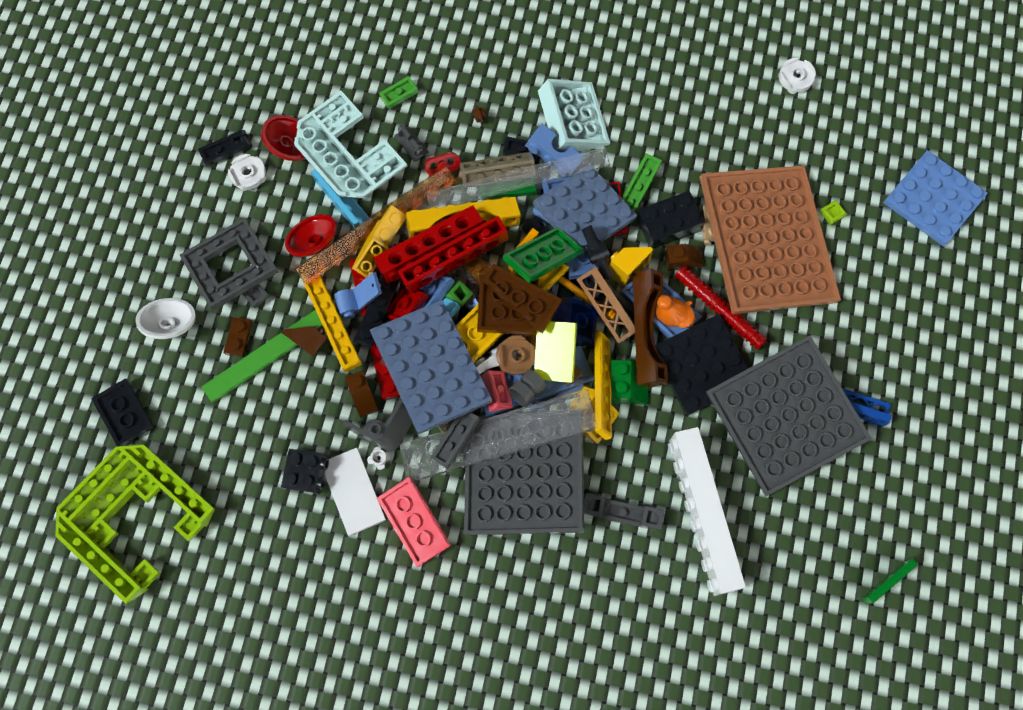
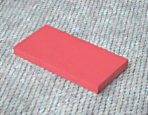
(414, 521)

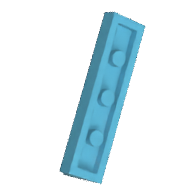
(346, 205)

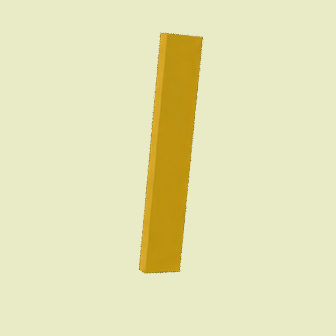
(333, 324)
(603, 407)

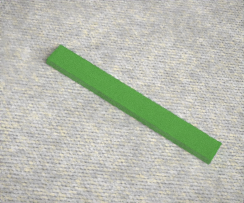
(256, 361)

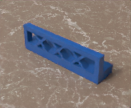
(866, 412)

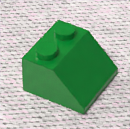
(624, 384)

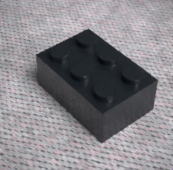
(670, 220)

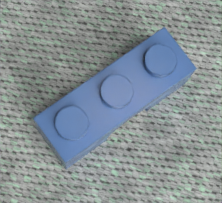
(541, 145)

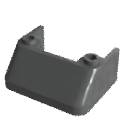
(387, 434)

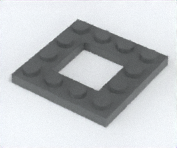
(220, 294)

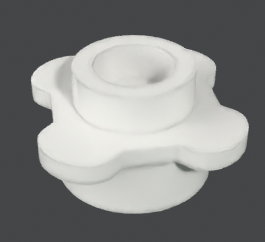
(377, 452)

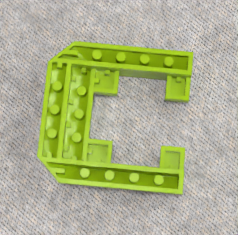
(87, 510)

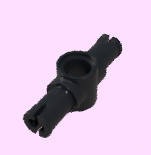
(598, 253)

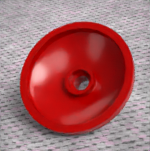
(279, 136)
(311, 235)

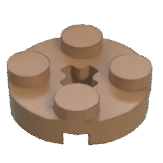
(522, 347)

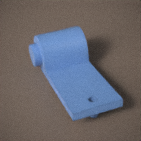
(354, 300)

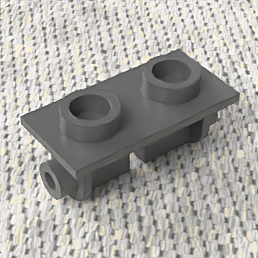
(410, 143)

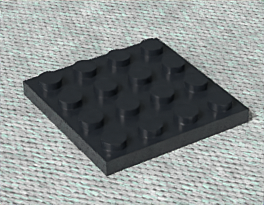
(700, 361)

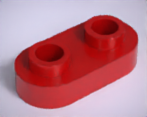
(441, 161)

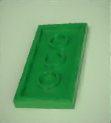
(543, 254)

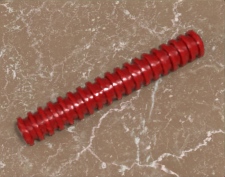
(720, 307)

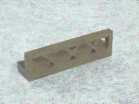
(493, 166)

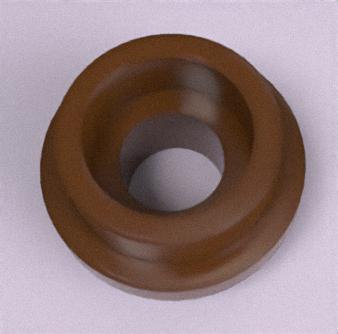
(479, 114)

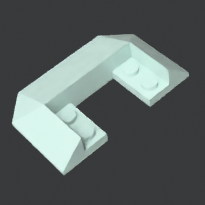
(319, 145)

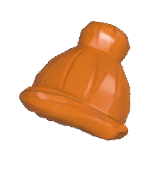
(674, 312)

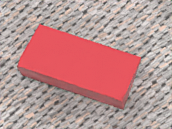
(498, 390)

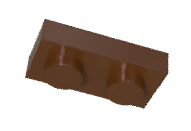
(238, 337)

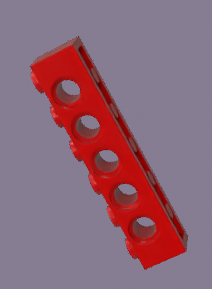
(420, 243)
(453, 254)

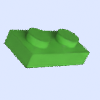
(398, 92)

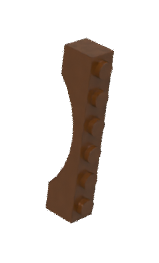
(649, 364)

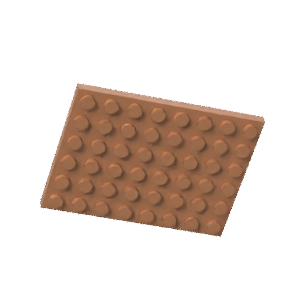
(769, 239)

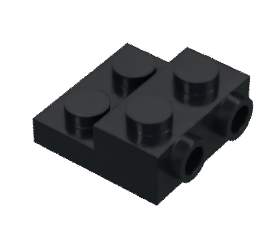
(305, 471)

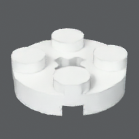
(795, 84)
(250, 181)

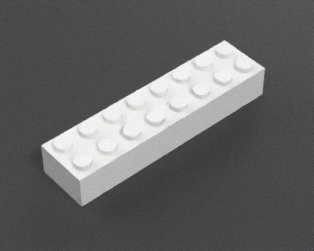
(706, 512)

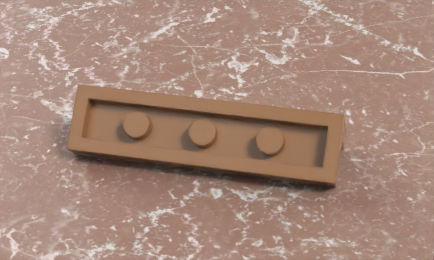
(605, 289)

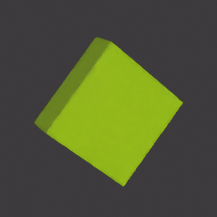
(833, 212)

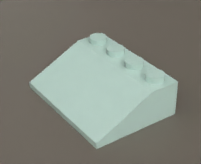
(573, 115)

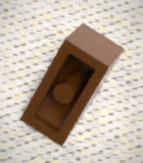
(683, 255)
(306, 337)
(361, 393)

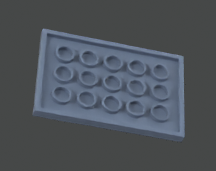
(430, 366)

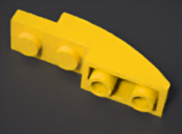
(378, 240)

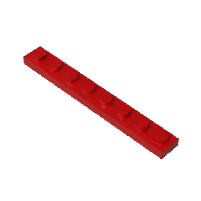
(386, 384)

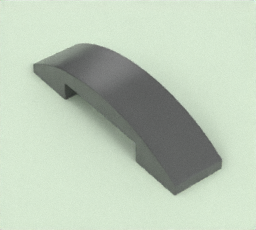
(623, 512)

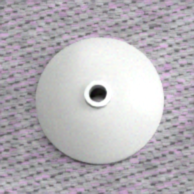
(165, 318)

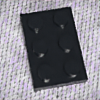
(122, 412)

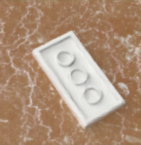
(353, 492)

